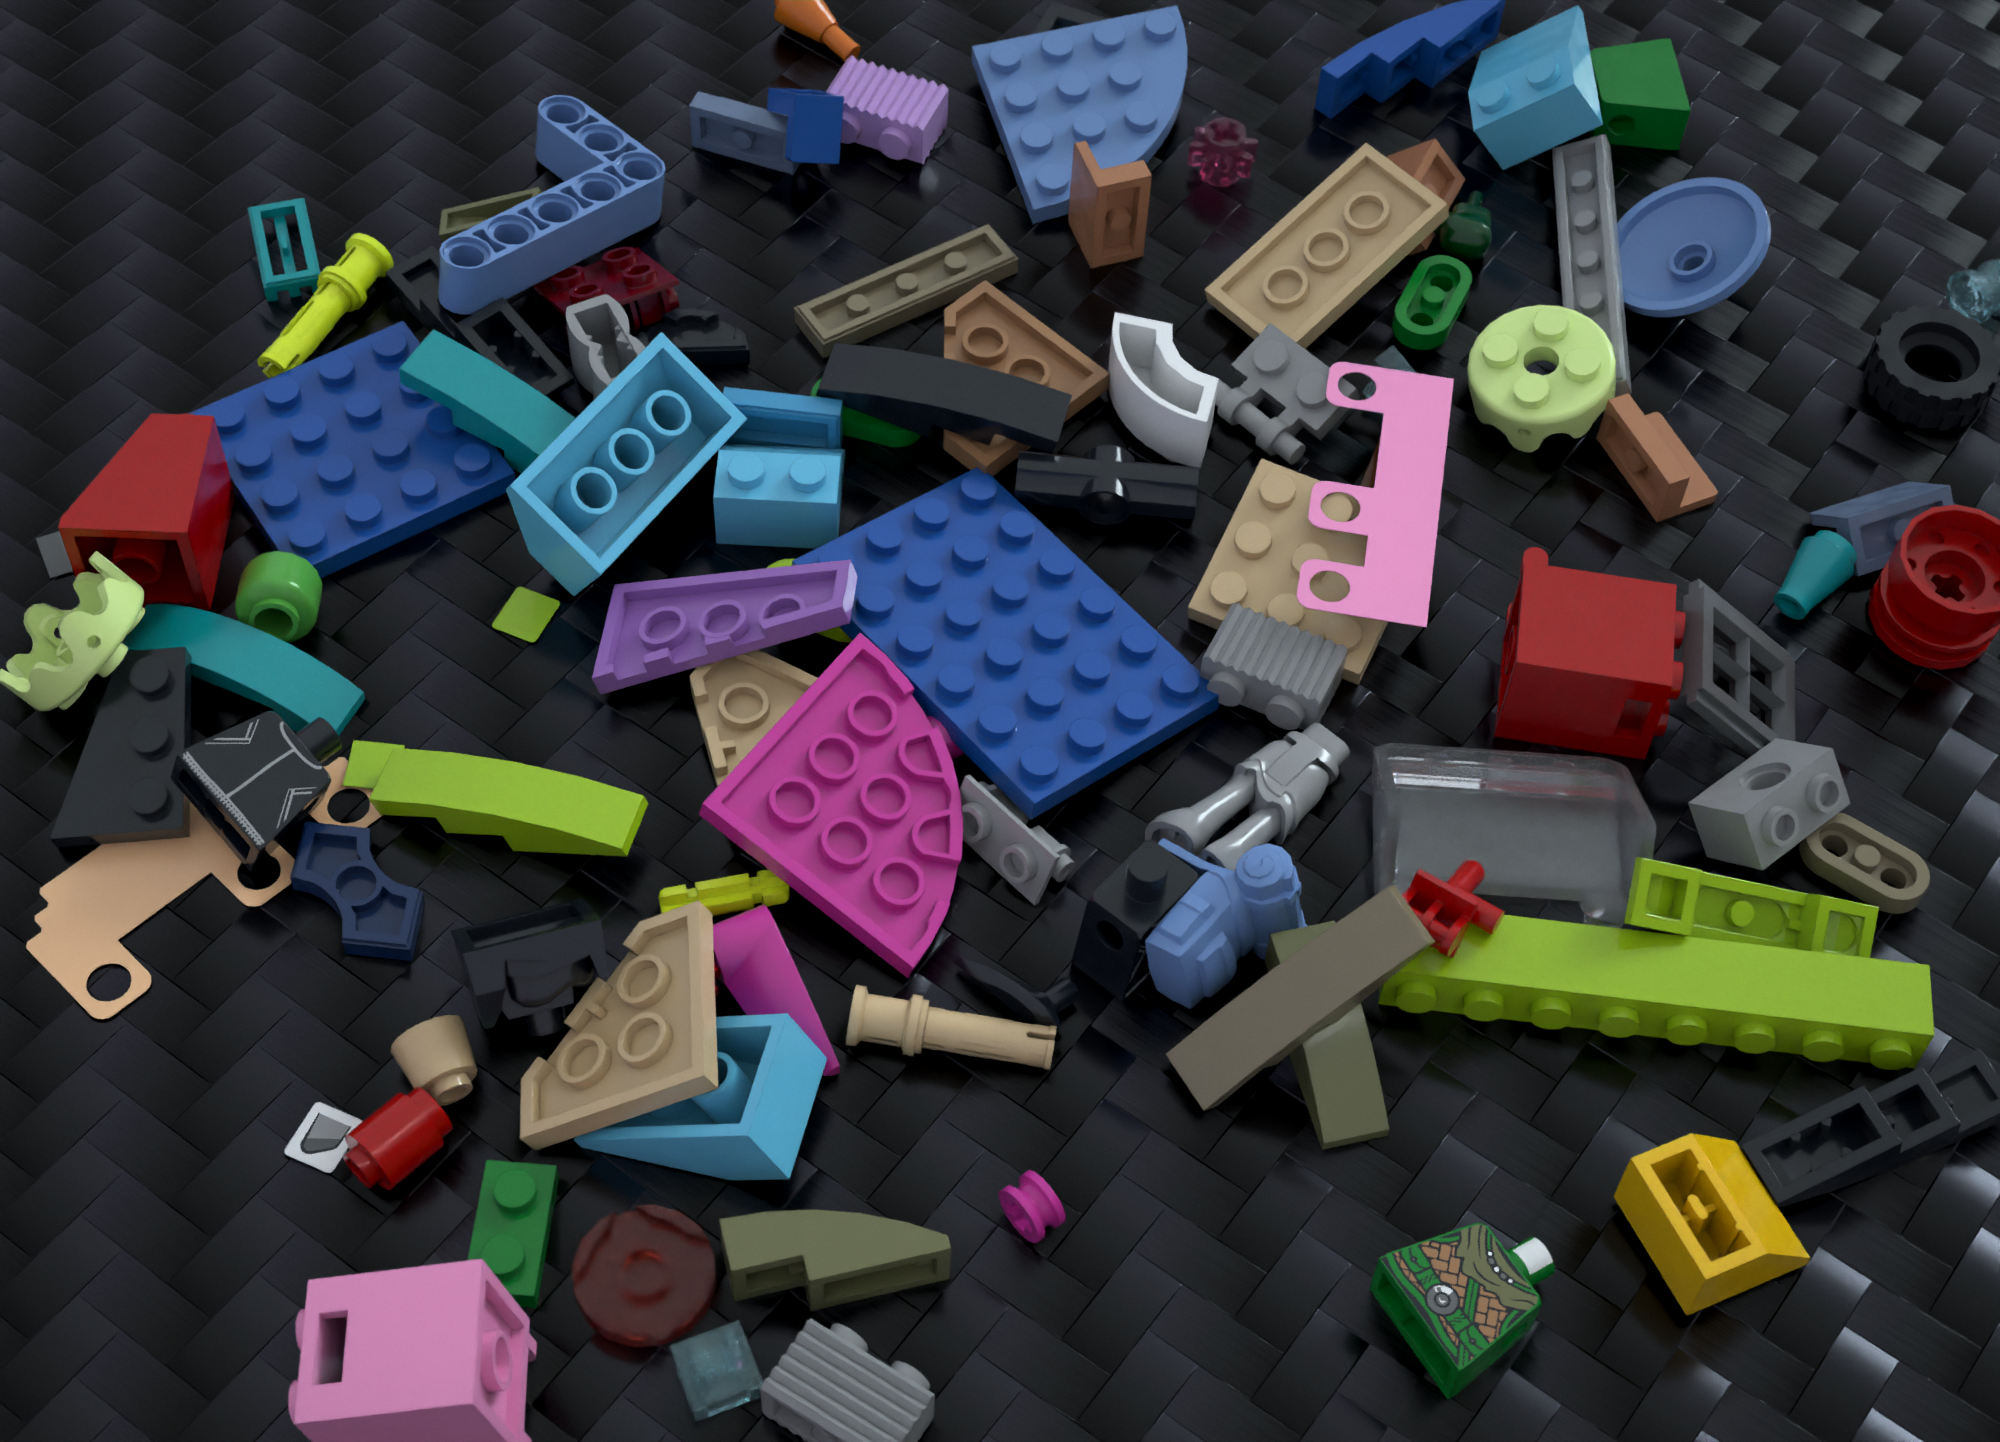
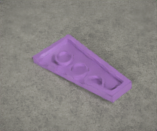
(712, 617)

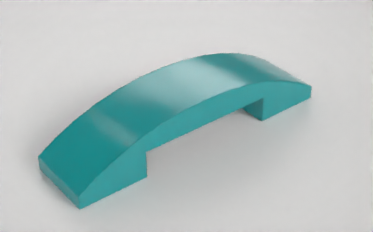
(250, 664)

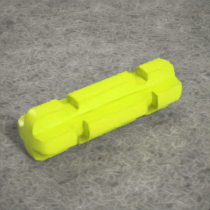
(728, 893)

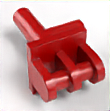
(1450, 906)

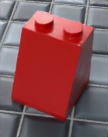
(158, 511)

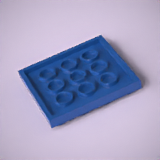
(350, 458)

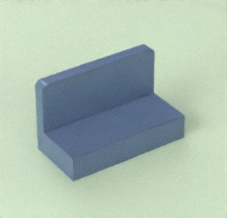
(740, 131)
(1880, 518)

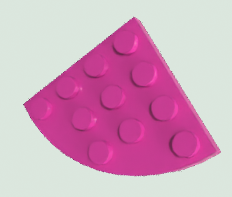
(854, 806)

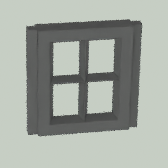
(1748, 644)

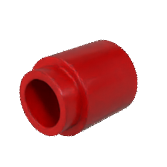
(396, 1139)

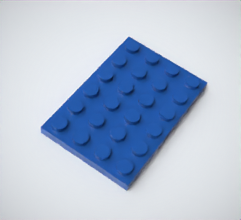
(1014, 641)

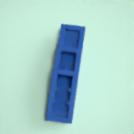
(1417, 48)

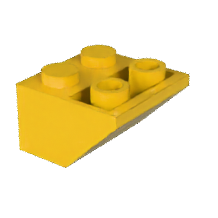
(1706, 1220)

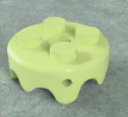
(1537, 405)
(89, 640)

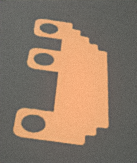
(131, 881)

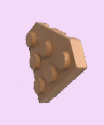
(1002, 336)

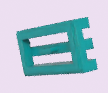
(291, 279)

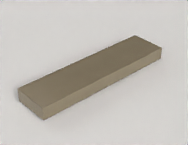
(905, 290)

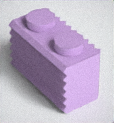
(890, 110)

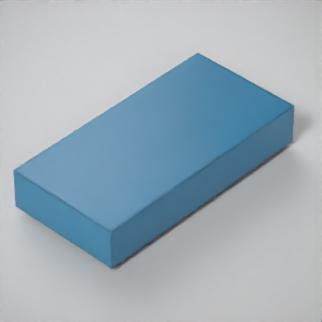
(787, 419)

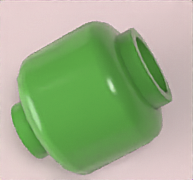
(279, 595)

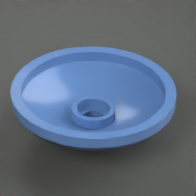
(1691, 246)

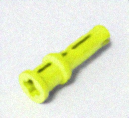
(339, 291)

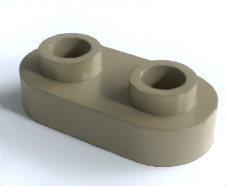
(1865, 863)

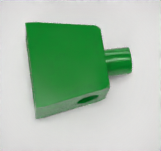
(1640, 95)

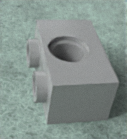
(1769, 803)

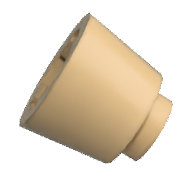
(437, 1058)

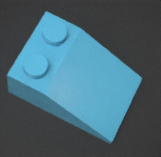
(1535, 90)
(747, 1124)

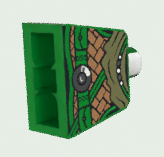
(1462, 1299)

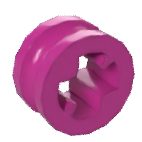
(1032, 1206)

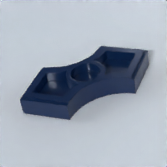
(375, 911)

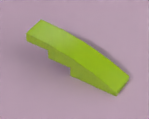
(511, 799)

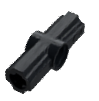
(1106, 485)

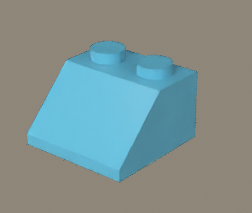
(778, 495)

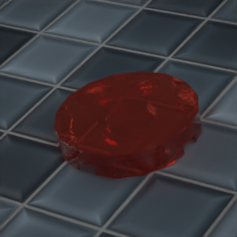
(644, 1276)

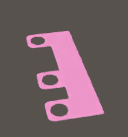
(1400, 509)

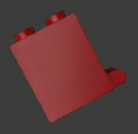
(1588, 659)

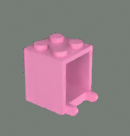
(412, 1357)

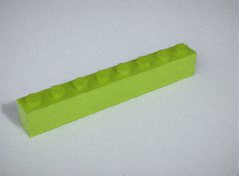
(1677, 990)

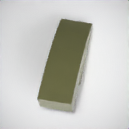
(1335, 1063)
(830, 1254)

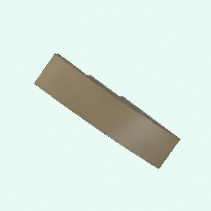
(1300, 997)

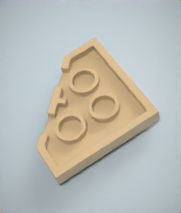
(741, 702)
(632, 1039)

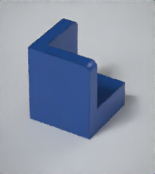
(812, 123)

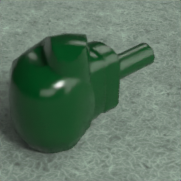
(1466, 230)

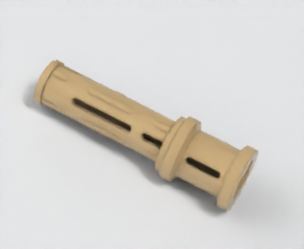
(917, 1026)

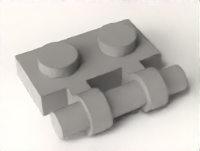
(1289, 379)

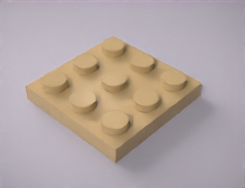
(1263, 558)

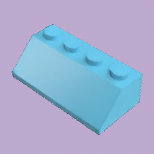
(620, 463)

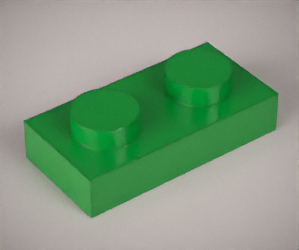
(515, 1225)

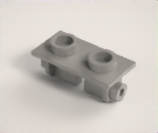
(1000, 836)

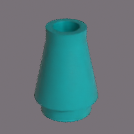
(1816, 572)

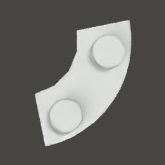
(1159, 392)

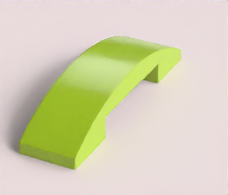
(1742, 911)

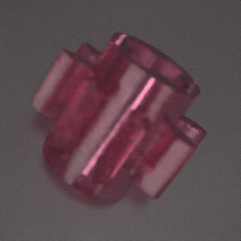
(1222, 152)

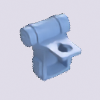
(1221, 920)

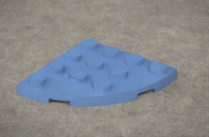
(1087, 82)

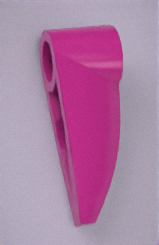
(764, 976)

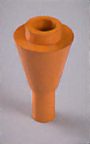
(816, 22)

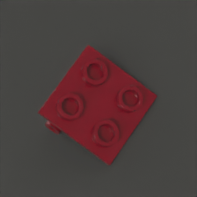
(623, 274)

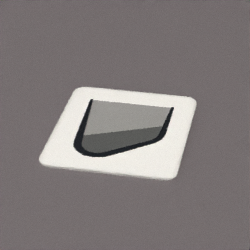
(322, 1137)

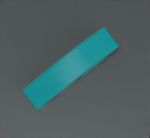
(485, 399)

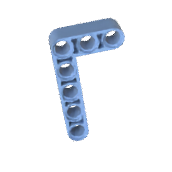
(607, 195)

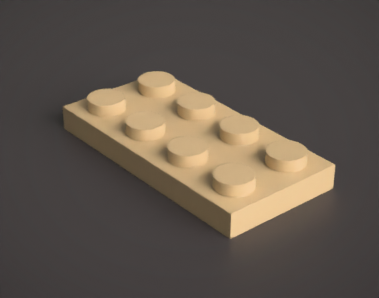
(1328, 249)

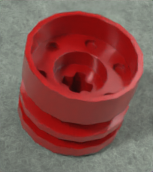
(1941, 589)

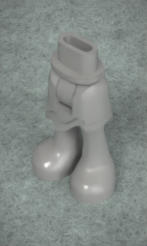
(1275, 782)

